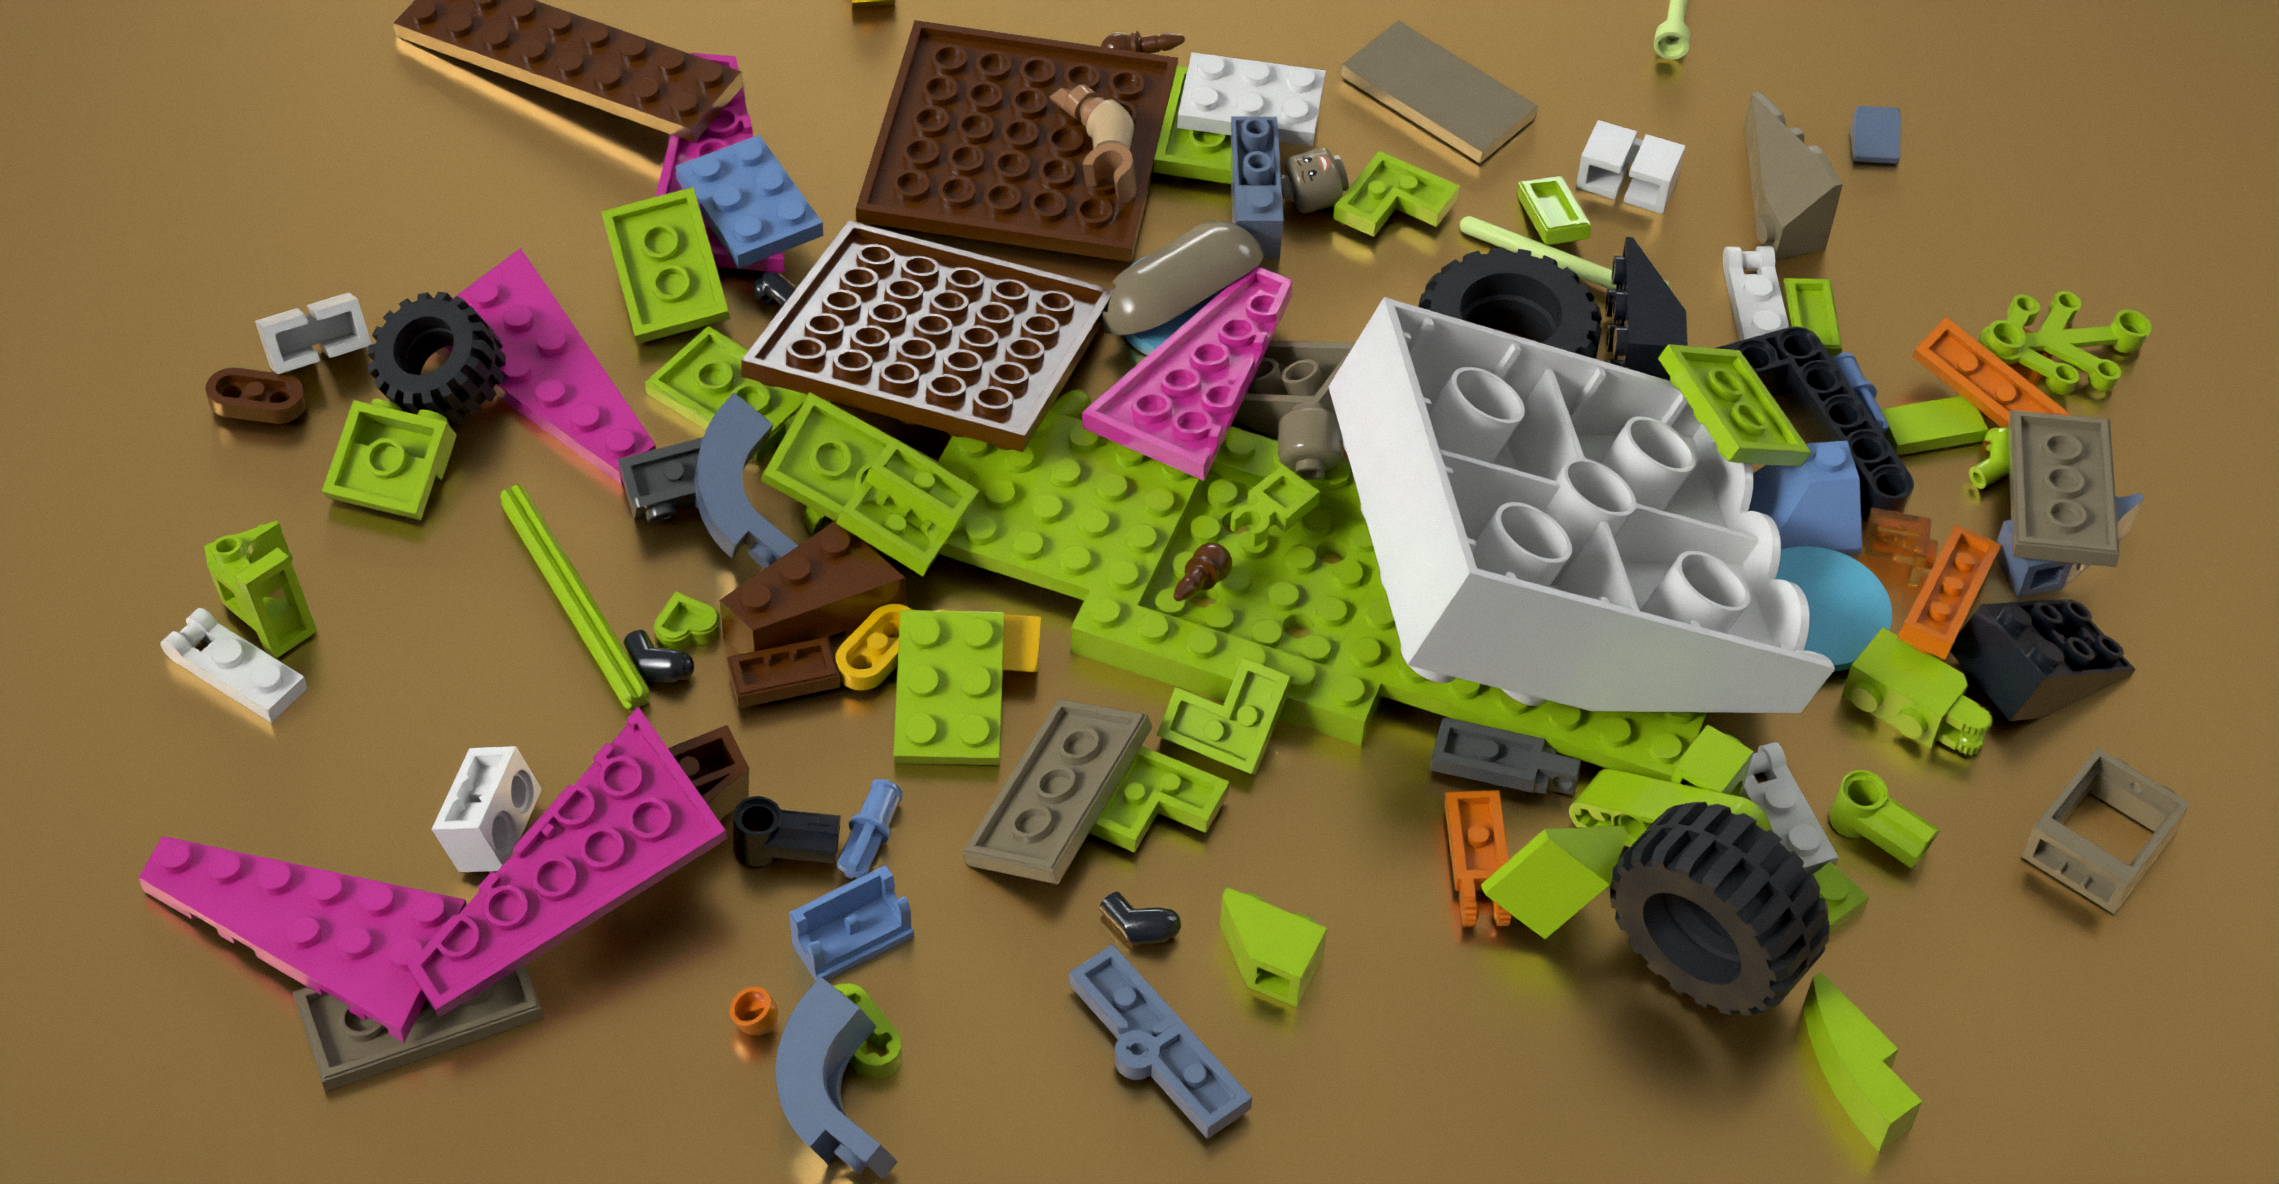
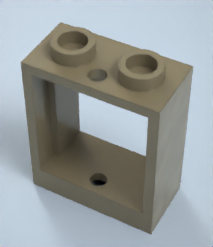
(2086, 865)

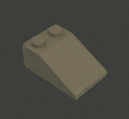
(1289, 376)

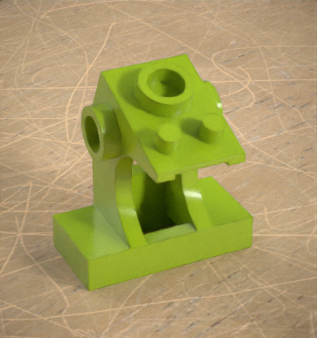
(249, 569)

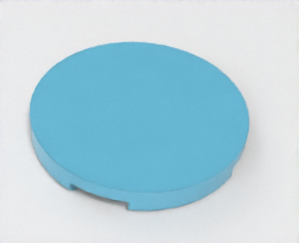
(1843, 601)

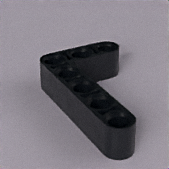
(1802, 371)

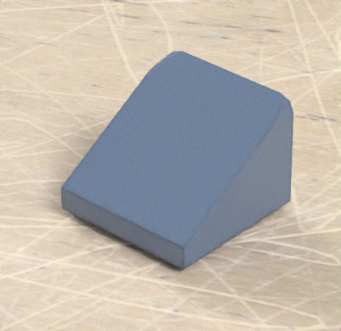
(1876, 134)

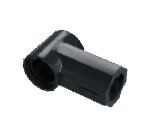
(782, 833)

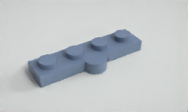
(1158, 1042)

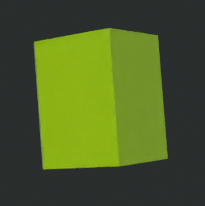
(1556, 875)

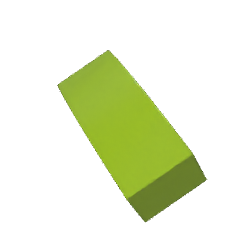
(1858, 1065)

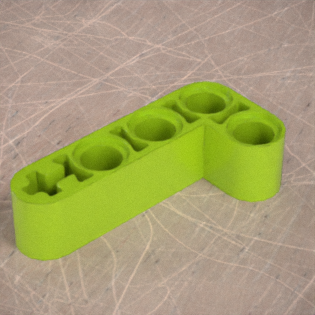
(1638, 800)

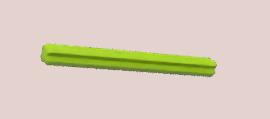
(575, 597)

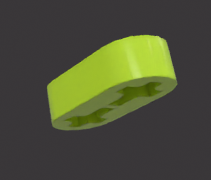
(883, 1036)

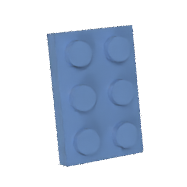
(750, 201)

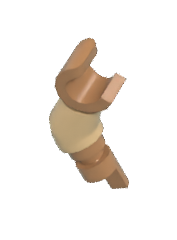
(1111, 135)

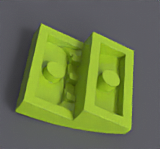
(907, 506)

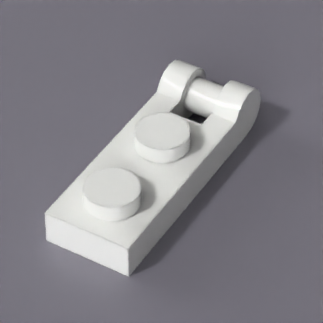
(1754, 297)
(234, 666)
(1787, 808)

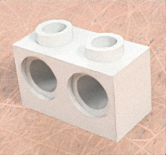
(486, 808)

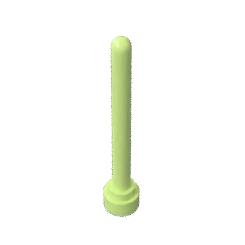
(1673, 35)
(1512, 242)

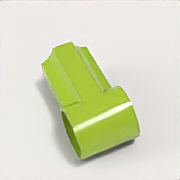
(1868, 812)

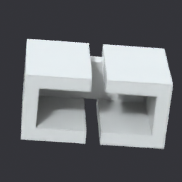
(1653, 169)
(332, 323)

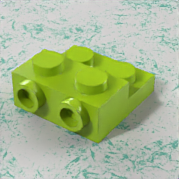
(389, 458)

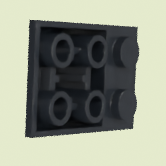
(1643, 314)
(2038, 655)

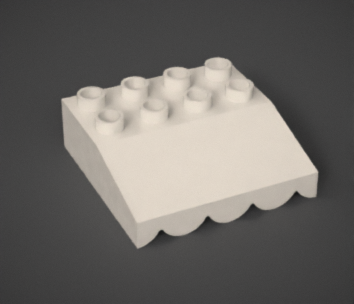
(1564, 527)

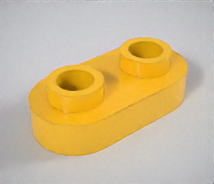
(871, 649)

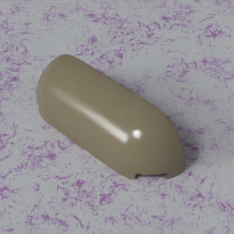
(1180, 276)

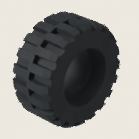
(1519, 296)
(1720, 908)

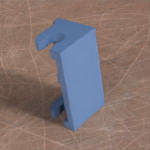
(851, 925)

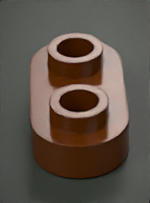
(256, 395)

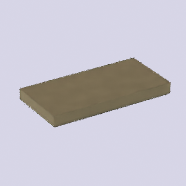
(1439, 91)
(2062, 488)
(1057, 791)
(356, 1049)

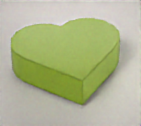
(686, 623)

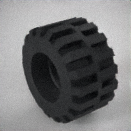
(419, 332)

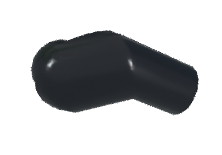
(773, 287)
(657, 663)
(1140, 925)

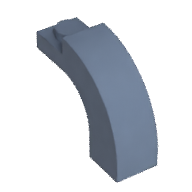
(725, 450)
(809, 1073)

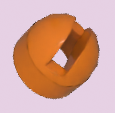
(758, 1007)

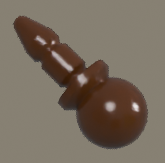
(1146, 44)
(1204, 570)

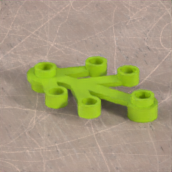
(2012, 345)

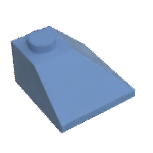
(1815, 501)

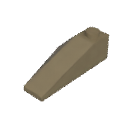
(1790, 183)

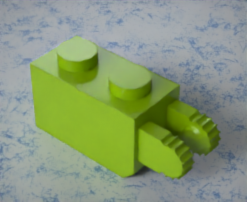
(1916, 695)

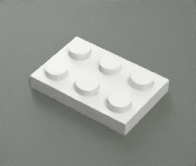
(1240, 87)

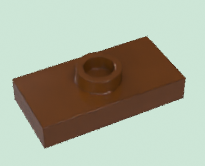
(783, 672)

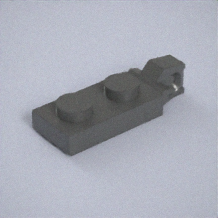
(1502, 758)

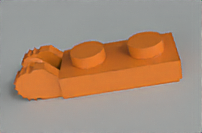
(1476, 848)

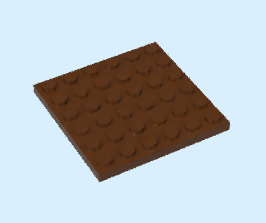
(990, 156)
(930, 335)

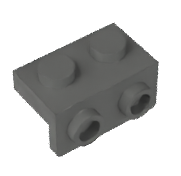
(661, 480)

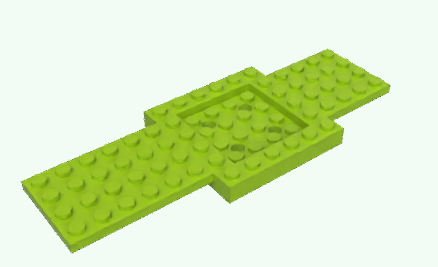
(1122, 528)

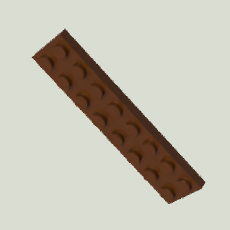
(577, 60)

